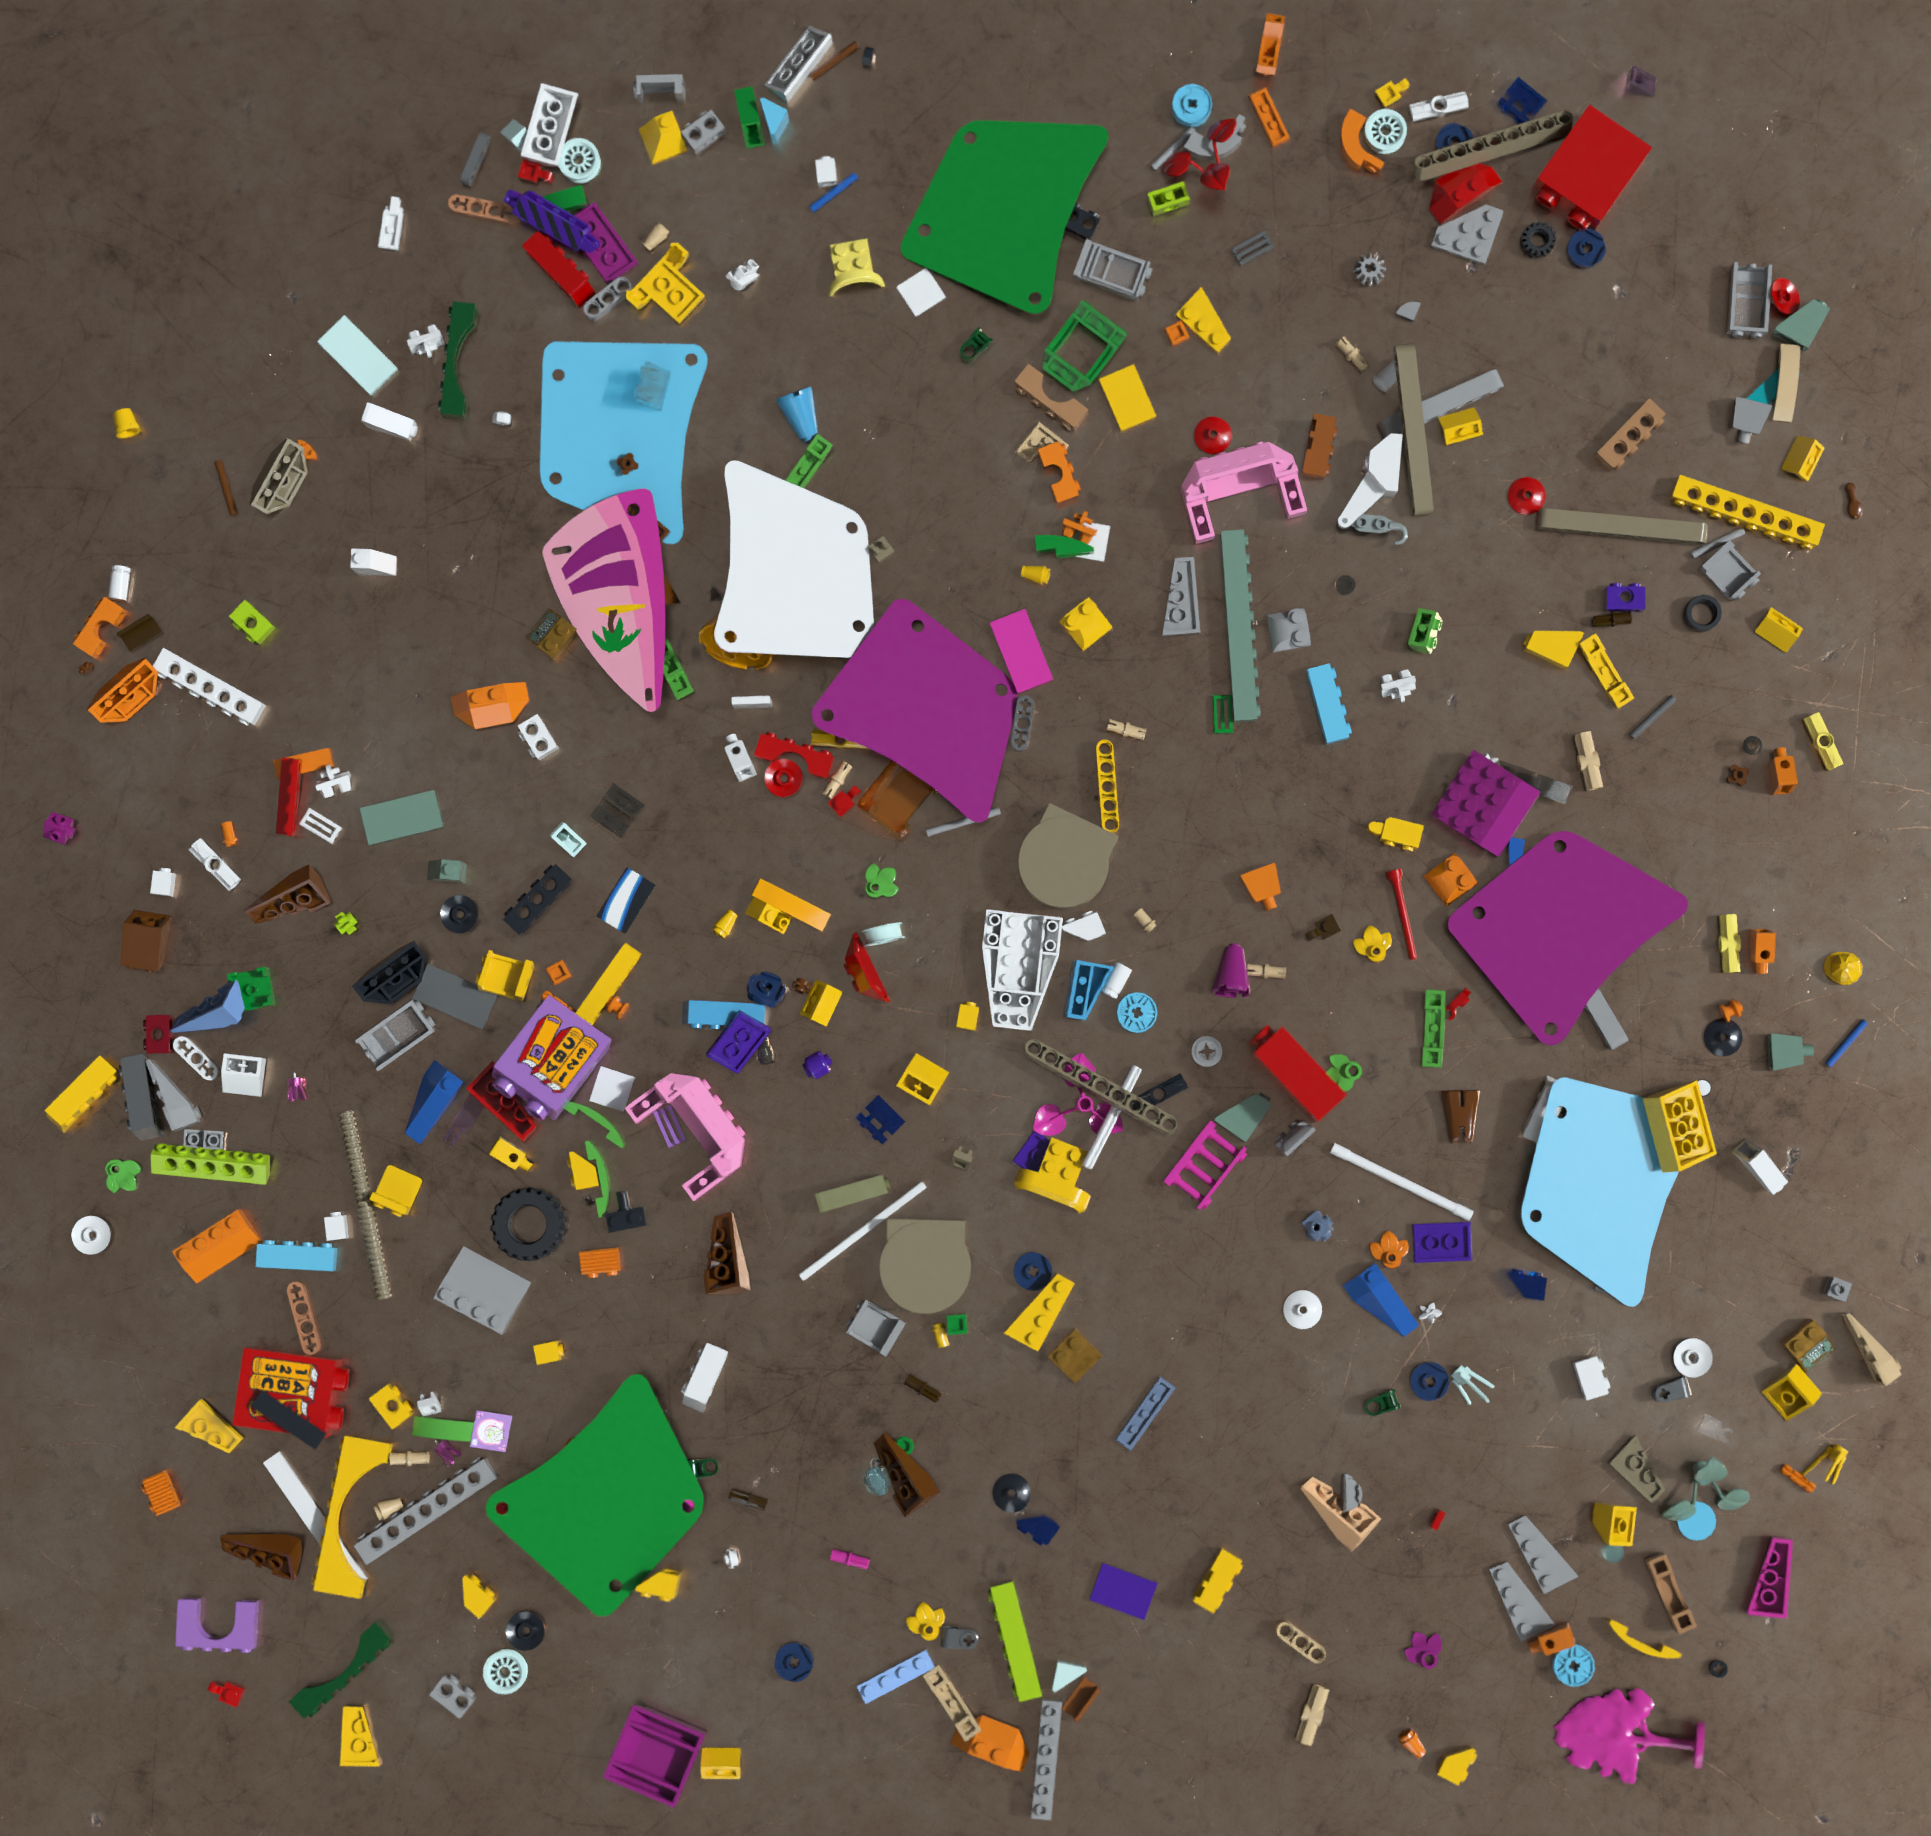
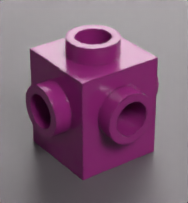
(58, 828)

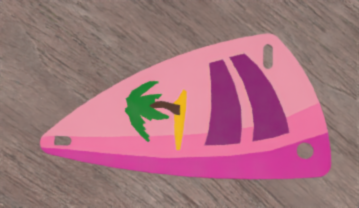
(616, 590)

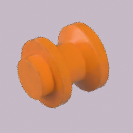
(614, 1005)
(1733, 1008)

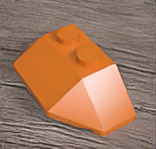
(125, 692)
(490, 704)
(995, 1743)

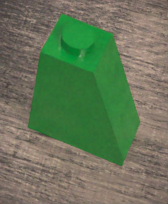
(749, 117)

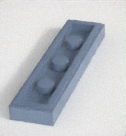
(1145, 1413)

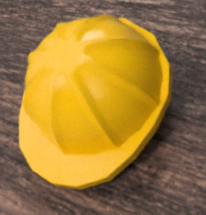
(1843, 967)

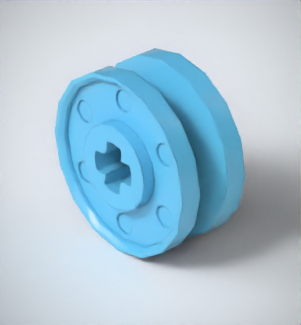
(1188, 95)
(1126, 1017)
(1583, 1671)

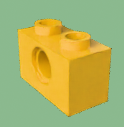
(380, 1401)

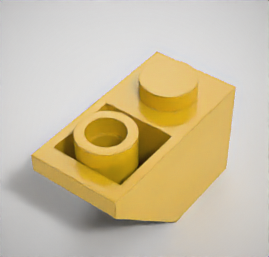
(768, 915)
(584, 1172)
(476, 1597)
(1454, 1764)

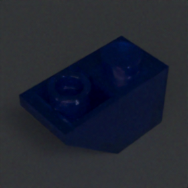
(1528, 1286)
(1039, 1526)

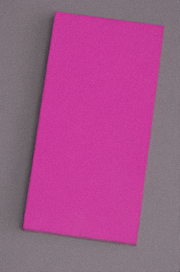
(1021, 651)

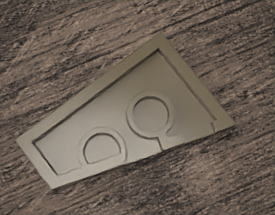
(1636, 1468)

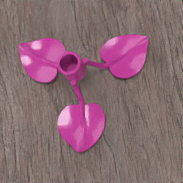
(1049, 1119)

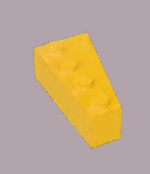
(1038, 1317)

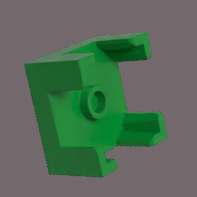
(254, 988)

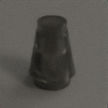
(1756, 745)
(765, 1052)

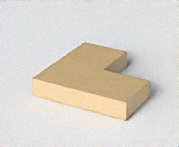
(1038, 438)

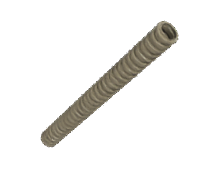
(365, 1207)

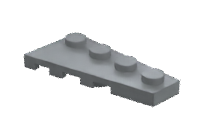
(1182, 603)
(1540, 1555)
(1522, 1607)

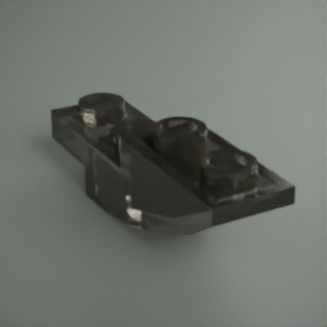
(1548, 787)

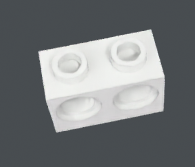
(541, 734)

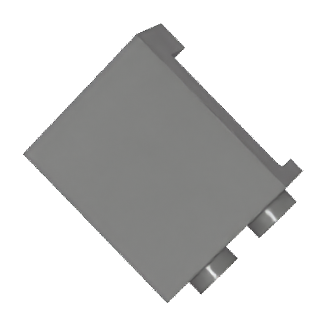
(659, 84)
(1729, 572)
(875, 1327)

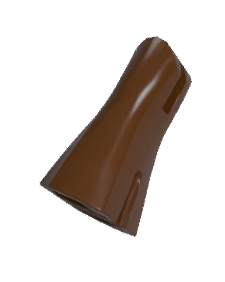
(1461, 1113)

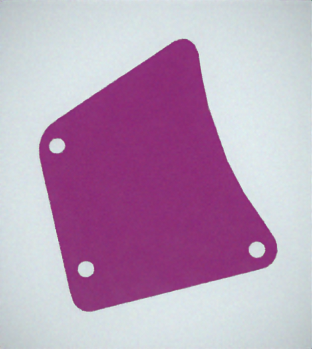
(925, 707)
(1561, 927)

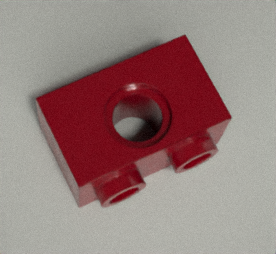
(165, 1043)

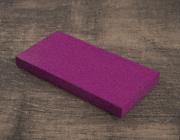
(612, 256)

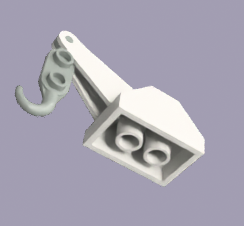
(1380, 481)

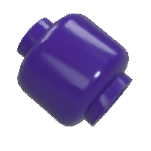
(817, 1065)

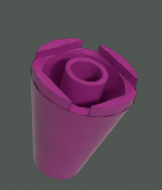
(1232, 974)

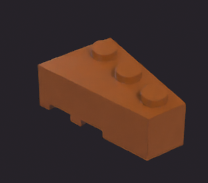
(1319, 446)

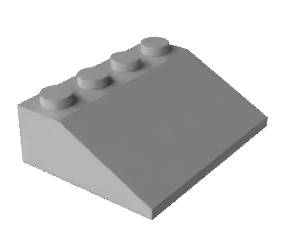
(482, 1290)

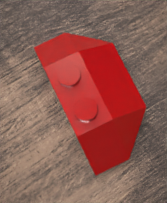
(1460, 189)
(864, 974)

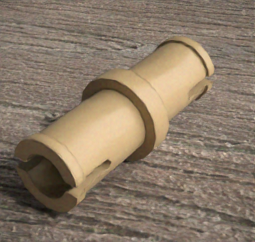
(1352, 354)
(1126, 729)
(836, 779)
(1266, 971)
(409, 1458)

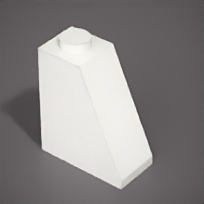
(389, 422)
(373, 562)
(1760, 1166)

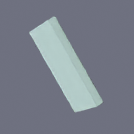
(357, 355)

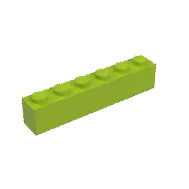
(1016, 1641)

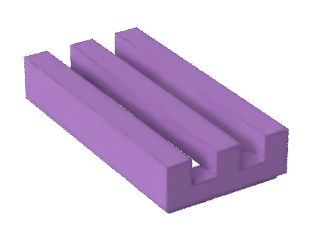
(663, 1111)

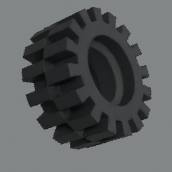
(1534, 250)

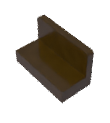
(140, 632)

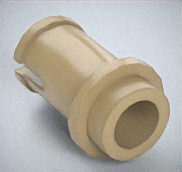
(1145, 921)

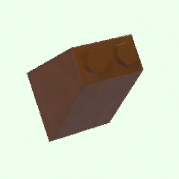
(144, 940)

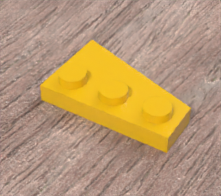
(1203, 321)
(209, 1426)
(356, 1740)

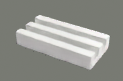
(334, 833)

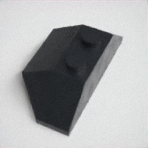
(392, 975)

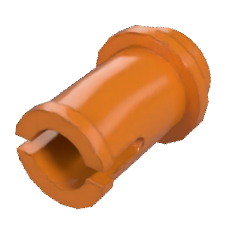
(228, 834)

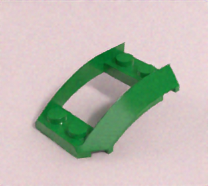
(1097, 323)

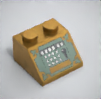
(552, 634)
(1808, 1345)

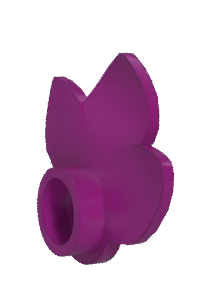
(1422, 1647)

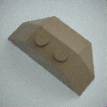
(279, 477)

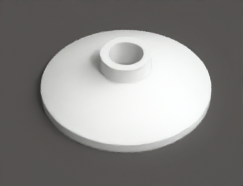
(82, 1239)
(1292, 1309)
(1702, 1360)

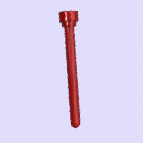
(1395, 877)

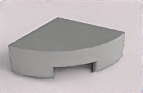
(1408, 310)

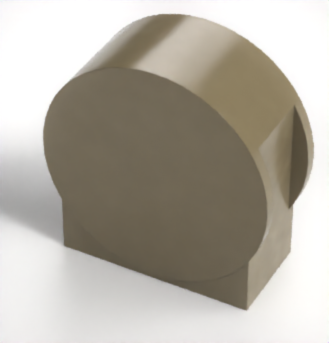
(1065, 859)
(925, 1263)

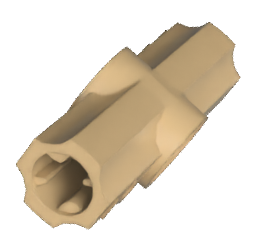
(1588, 761)
(1312, 1714)

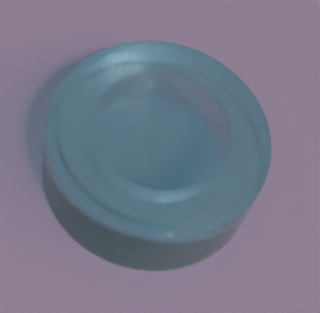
(1613, 1553)

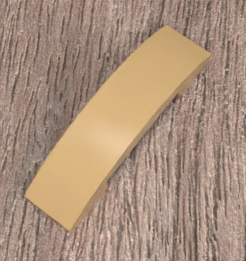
(1787, 382)
(952, 1702)

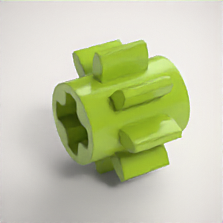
(345, 922)

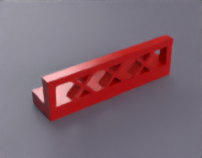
(288, 796)

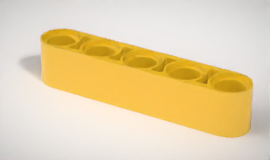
(1103, 778)
(608, 983)

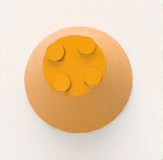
(735, 659)

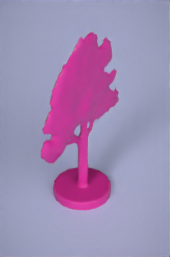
(1603, 1732)

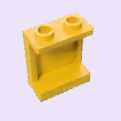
(504, 976)

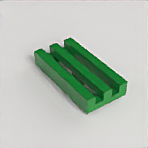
(1230, 721)

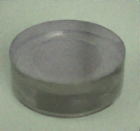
(1345, 585)

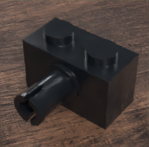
(626, 1216)

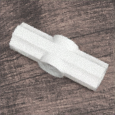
(1427, 110)
(223, 872)

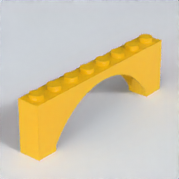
(334, 1571)

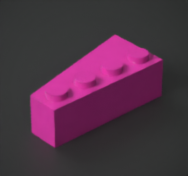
(1773, 1582)

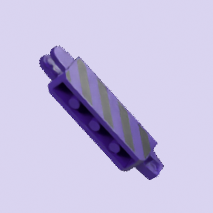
(552, 220)

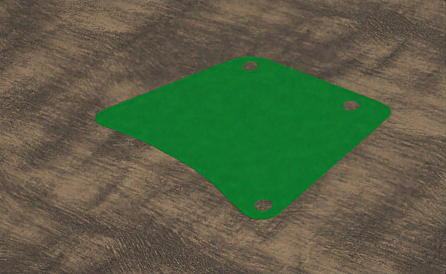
(1004, 206)
(605, 1501)

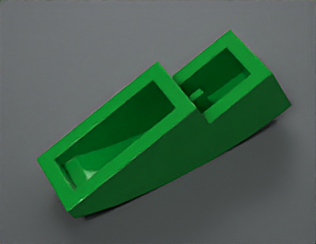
(569, 198)
(1062, 546)

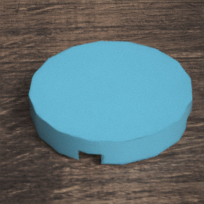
(1700, 1524)

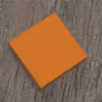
(1176, 333)
(558, 972)

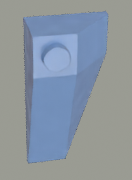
(213, 1012)

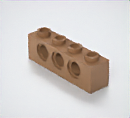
(1648, 411)

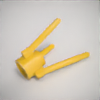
(1837, 1455)

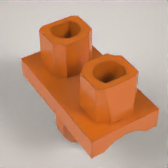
(1087, 532)

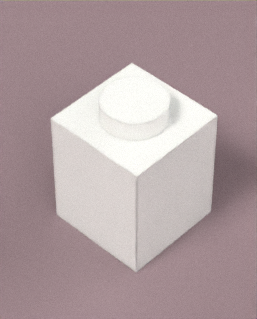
(826, 171)
(163, 882)
(336, 1226)

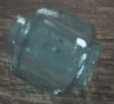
(877, 1481)

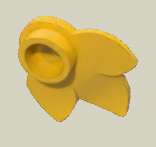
(1373, 941)
(926, 1618)

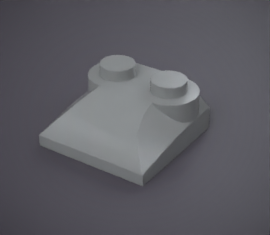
(1288, 630)
(1289, 1142)

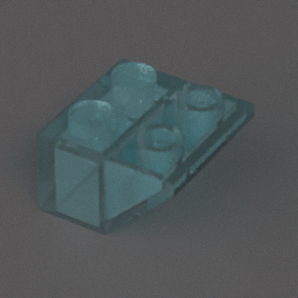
(652, 386)

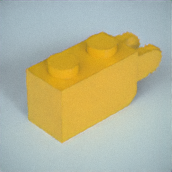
(1397, 832)

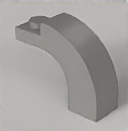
(1202, 147)

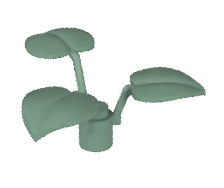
(1705, 1473)

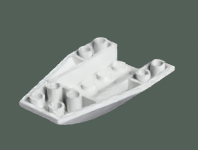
(1019, 964)

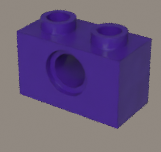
(1636, 595)

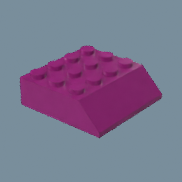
(1486, 803)
(654, 1755)

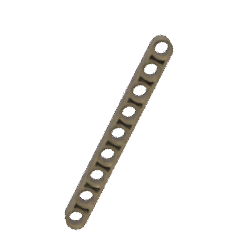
(1493, 145)
(1413, 429)
(1622, 526)
(1106, 1095)

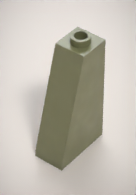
(852, 1193)

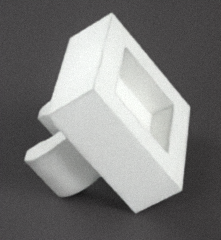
(429, 1406)

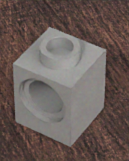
(1837, 1289)

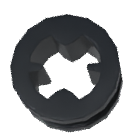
(1714, 1664)

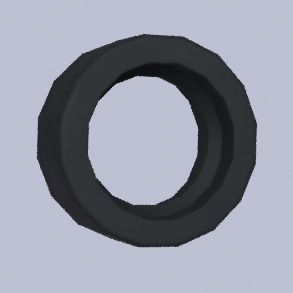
(1706, 599)

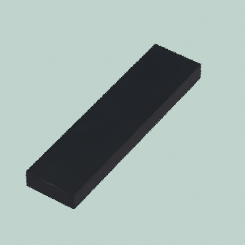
(289, 1419)

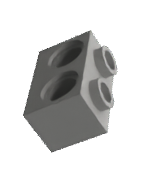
(707, 135)
(449, 1700)

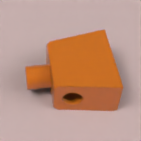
(1782, 773)
(1262, 885)
(1762, 940)
(1562, 1638)

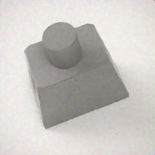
(1749, 417)

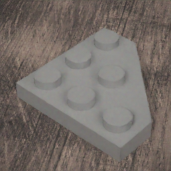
(1470, 234)

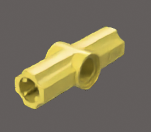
(1829, 752)
(1729, 943)

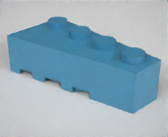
(717, 1013)

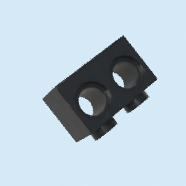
(1076, 226)

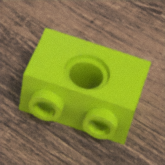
(1168, 198)
(262, 626)

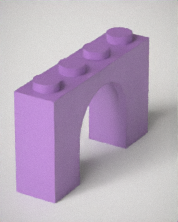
(191, 1634)

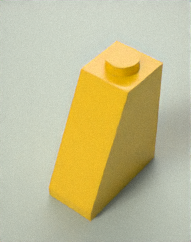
(1553, 646)

